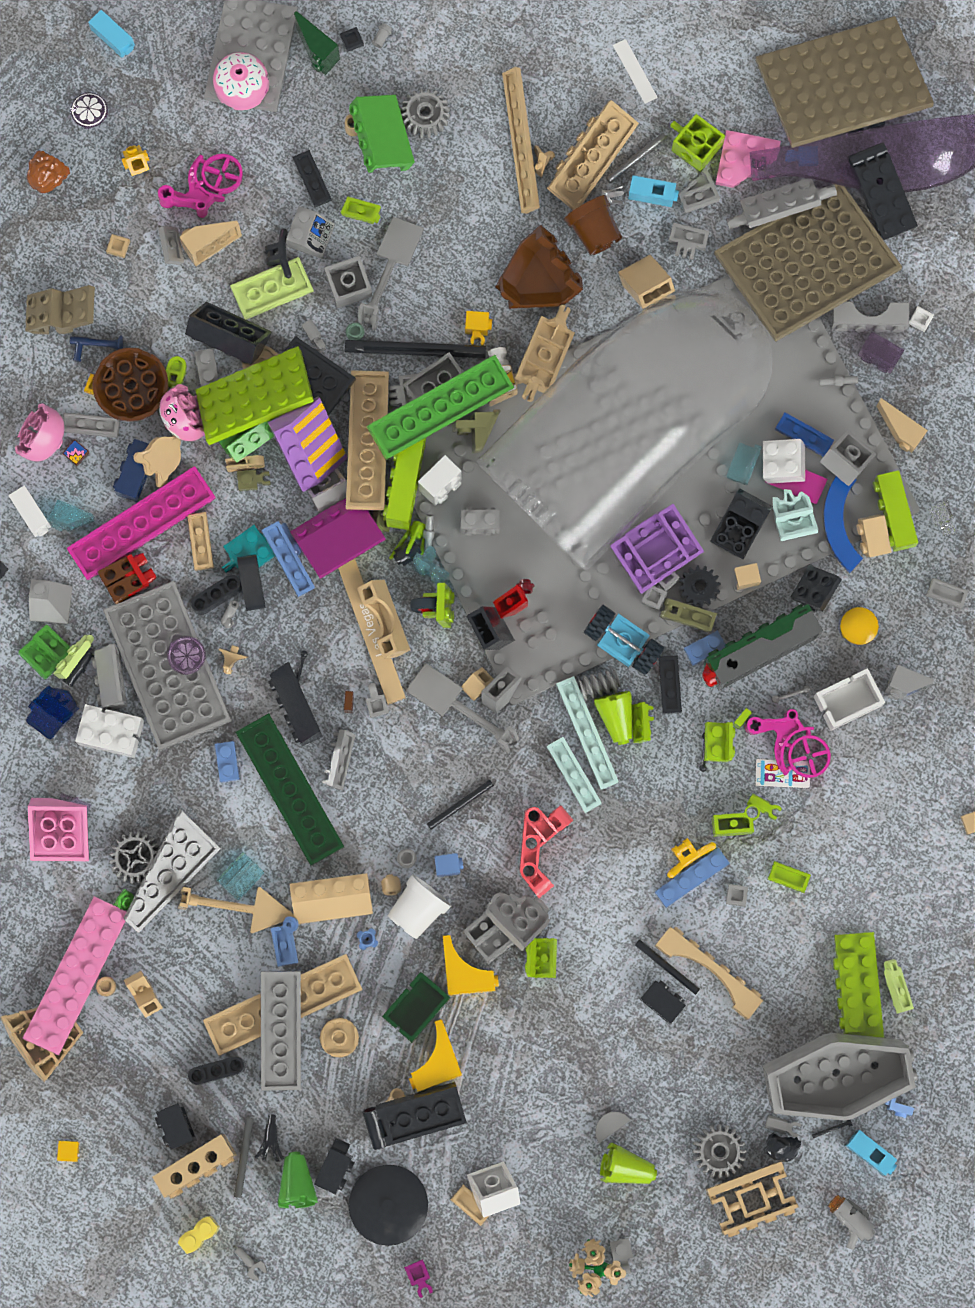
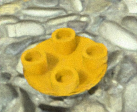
(859, 626)

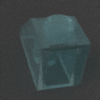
(69, 517)

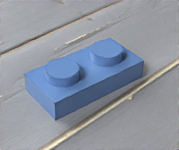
(699, 650)
(227, 761)

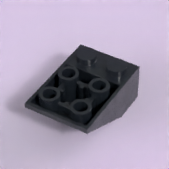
(741, 523)

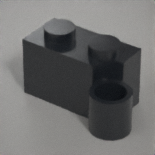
(335, 1167)

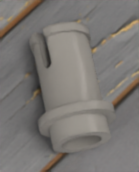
(381, 36)

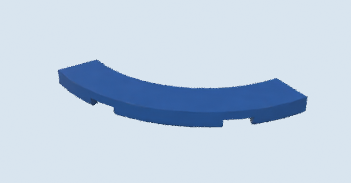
(834, 525)

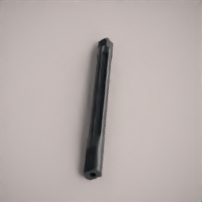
(413, 348)

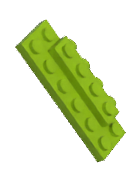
(858, 985)

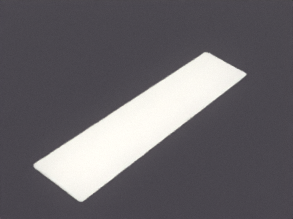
(635, 71)

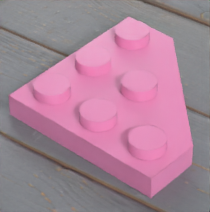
(735, 157)

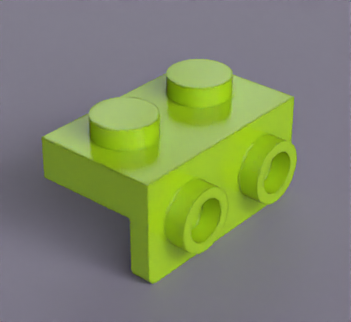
(541, 958)

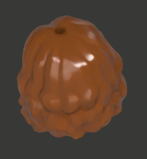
(46, 172)

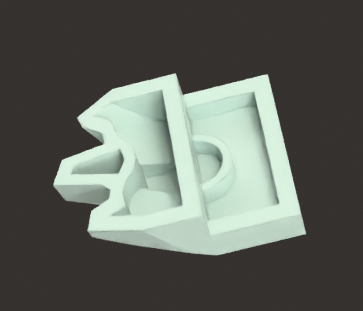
(794, 516)

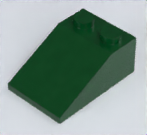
(320, 48)

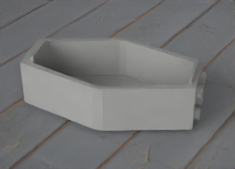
(849, 1093)

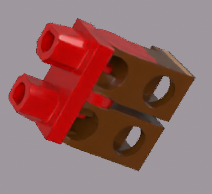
(125, 578)

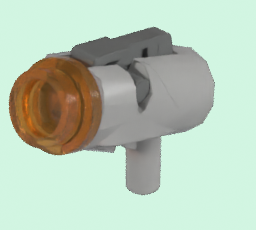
(853, 1218)

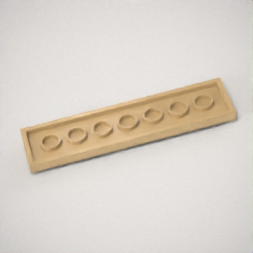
(365, 461)
(318, 990)

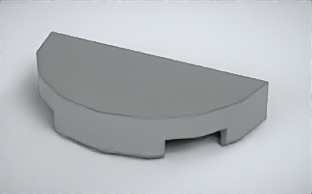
(609, 1124)

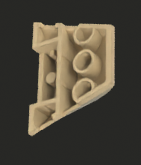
(38, 1059)

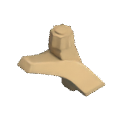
(543, 159)
(230, 658)

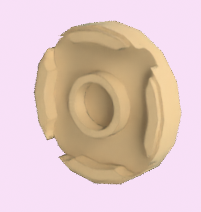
(339, 1037)

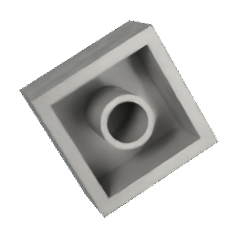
(348, 282)
(848, 457)

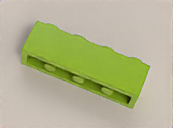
(896, 510)

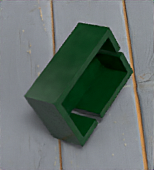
(417, 1007)

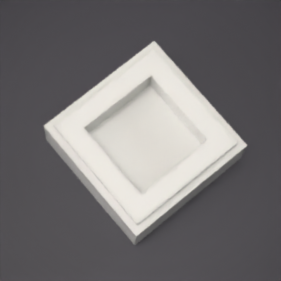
(921, 319)

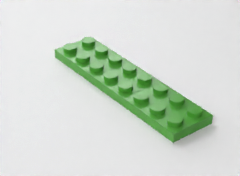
(440, 407)

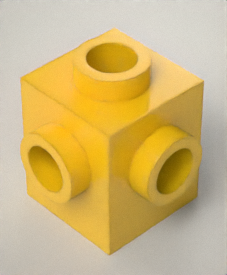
(135, 160)

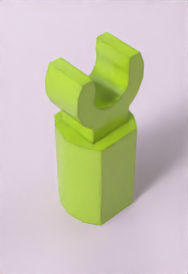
(763, 805)

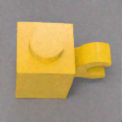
(477, 325)

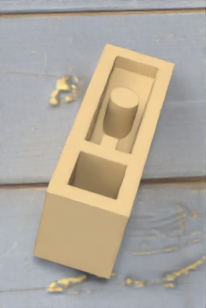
(904, 429)

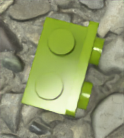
(719, 742)

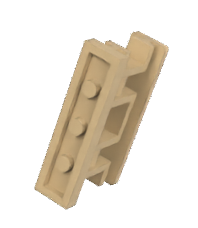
(746, 1184)

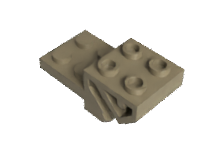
(59, 310)

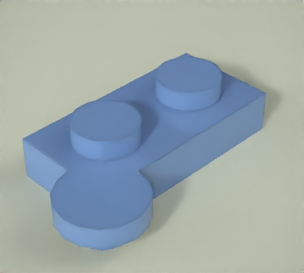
(284, 942)

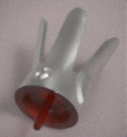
(613, 194)

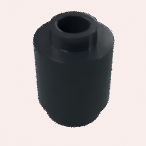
(403, 558)

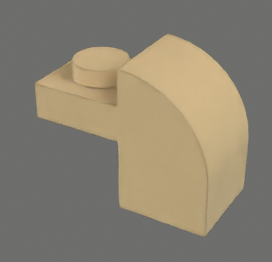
(143, 993)

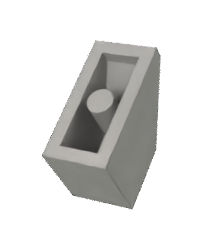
(500, 690)

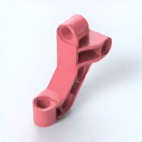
(541, 830)

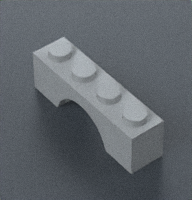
(848, 317)

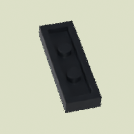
(312, 178)
(670, 684)

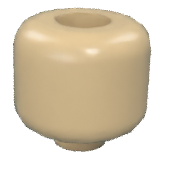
(391, 885)

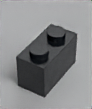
(663, 1002)

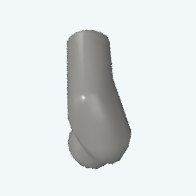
(226, 619)

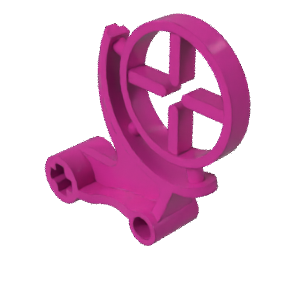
(198, 197)
(785, 729)

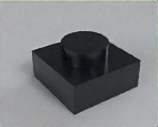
(351, 39)

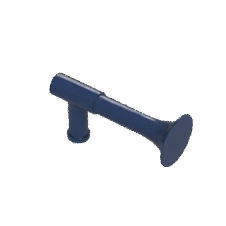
(86, 341)

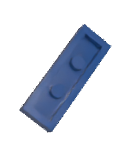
(811, 437)

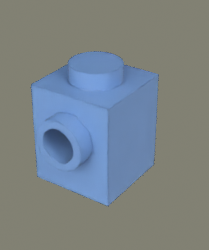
(448, 865)

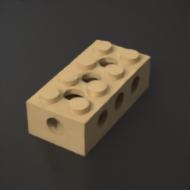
(166, 1178)

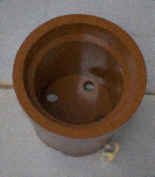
(594, 225)

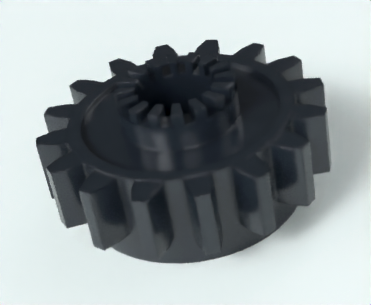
(699, 596)

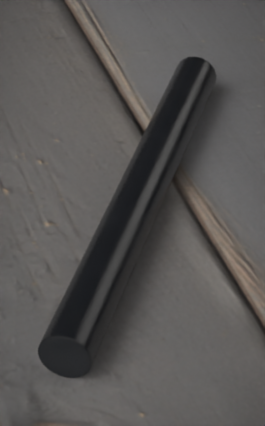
(460, 804)
(667, 967)

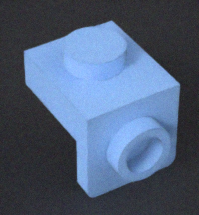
(899, 1109)

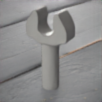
(251, 1264)

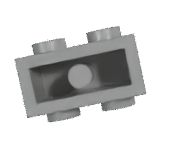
(479, 521)

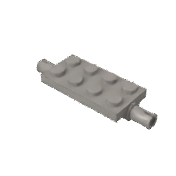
(780, 203)

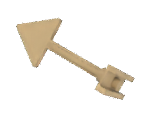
(265, 911)

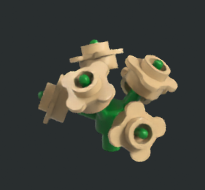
(596, 1257)

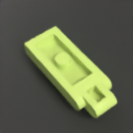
(74, 655)
(897, 986)

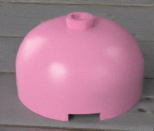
(47, 440)

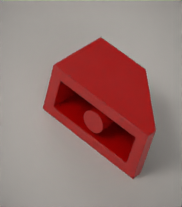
(511, 602)

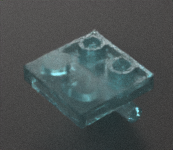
(425, 565)

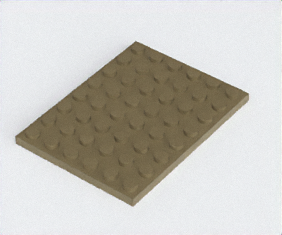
(844, 81)
(807, 263)

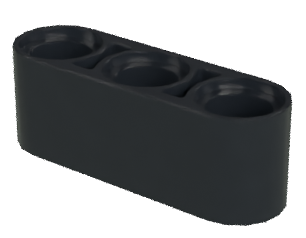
(251, 582)
(211, 603)
(206, 1070)

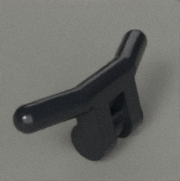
(281, 257)

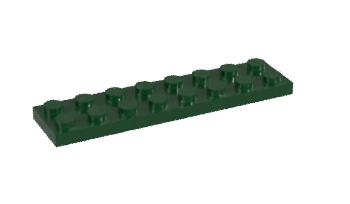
(290, 789)

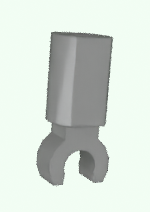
(314, 335)
(781, 1125)

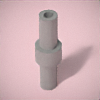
(839, 380)
(428, 532)

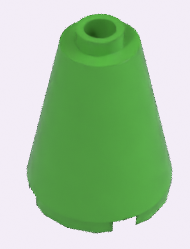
(296, 1183)

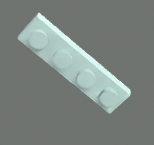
(574, 775)

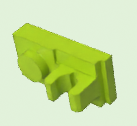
(361, 210)
(641, 722)

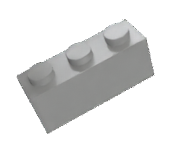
(109, 678)

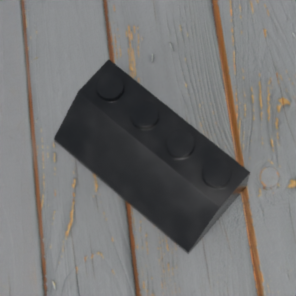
(227, 332)
(295, 705)

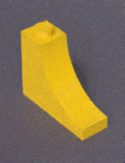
(463, 977)
(441, 1065)

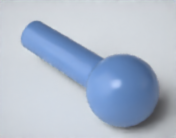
(293, 543)

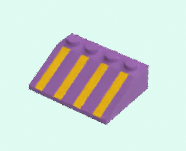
(308, 443)

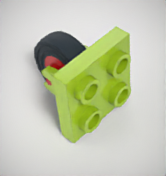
(436, 605)

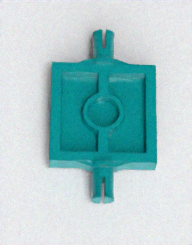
(245, 544)

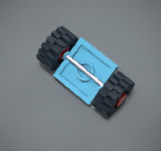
(623, 640)

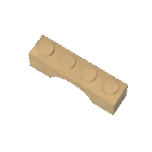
(378, 599)

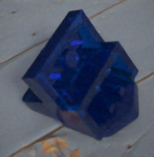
(51, 711)

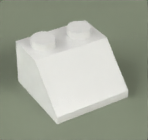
(494, 1189)

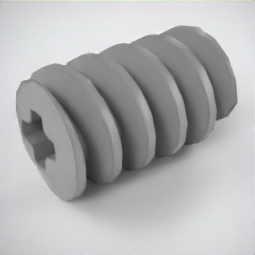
(599, 685)

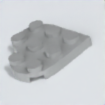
(518, 918)

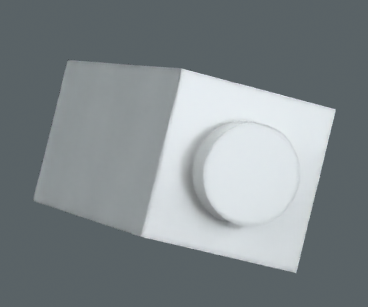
(30, 511)

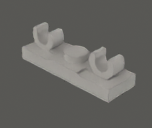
(340, 759)

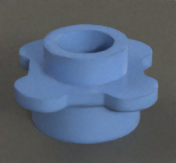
(362, 938)

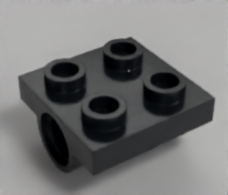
(816, 588)

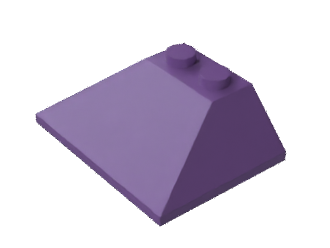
(656, 548)

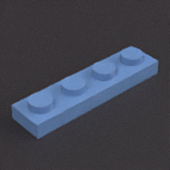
(288, 560)
(692, 877)

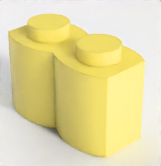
(202, 1231)

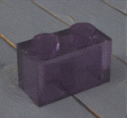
(880, 353)

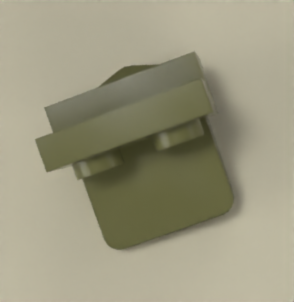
(480, 426)

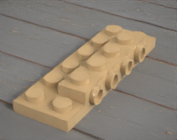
(591, 155)

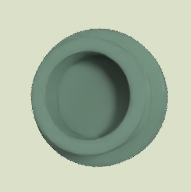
(354, 331)

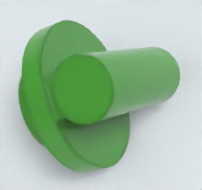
(124, 900)

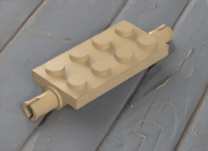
(545, 353)

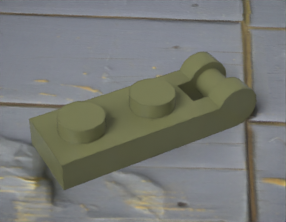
(689, 615)

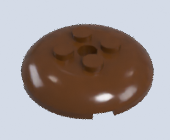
(128, 367)

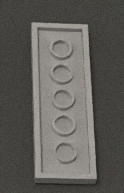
(280, 1030)

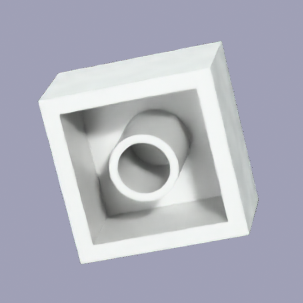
(784, 461)
(440, 481)

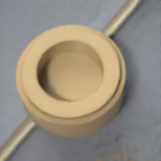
(106, 986)

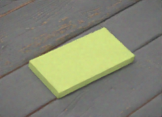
(271, 289)

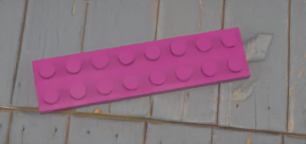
(141, 523)

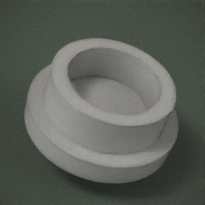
(406, 858)

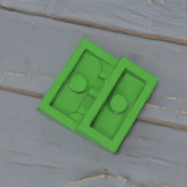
(44, 651)

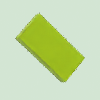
(789, 877)

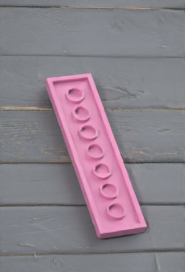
(75, 976)

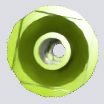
(617, 715)
(625, 1167)

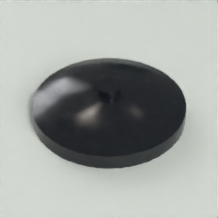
(388, 1205)

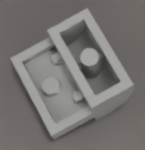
(487, 938)

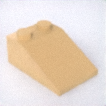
(206, 240)

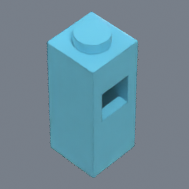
(111, 34)
(653, 191)
(872, 1153)

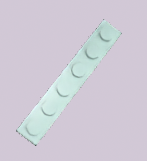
(587, 733)

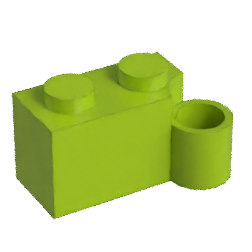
(734, 823)

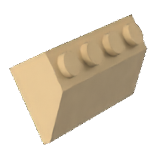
(331, 898)

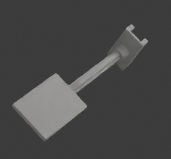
(399, 248)
(441, 694)

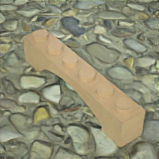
(744, 1000)

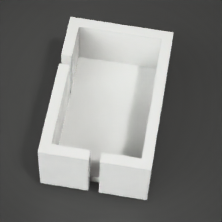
(849, 701)
(109, 731)

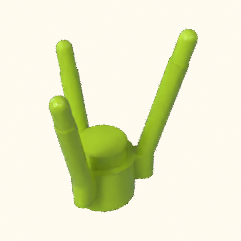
(415, 532)

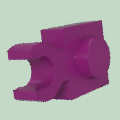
(418, 1274)

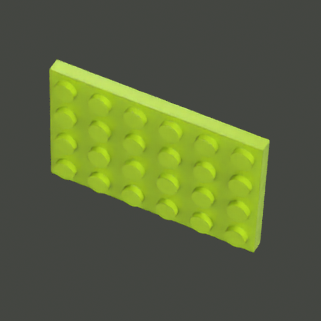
(254, 395)

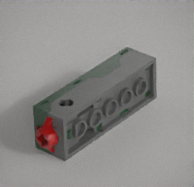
(761, 647)

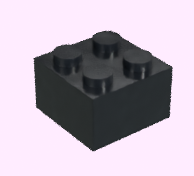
(175, 1126)

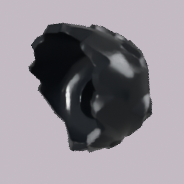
(782, 1148)

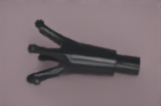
(270, 1140)

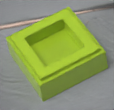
(742, 718)

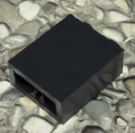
(490, 628)

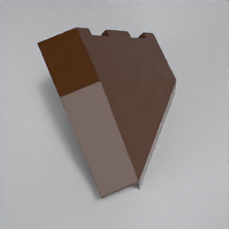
(539, 274)

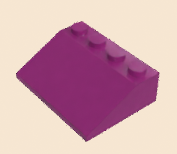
(336, 537)

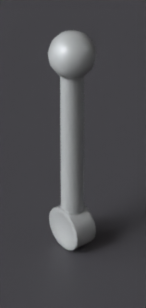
(776, 699)

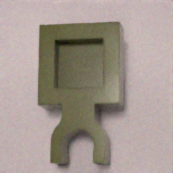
(249, 480)

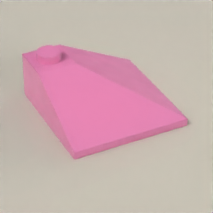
(57, 830)

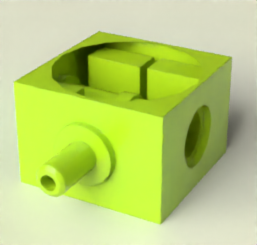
(697, 142)

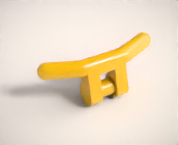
(694, 855)

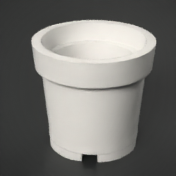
(418, 907)

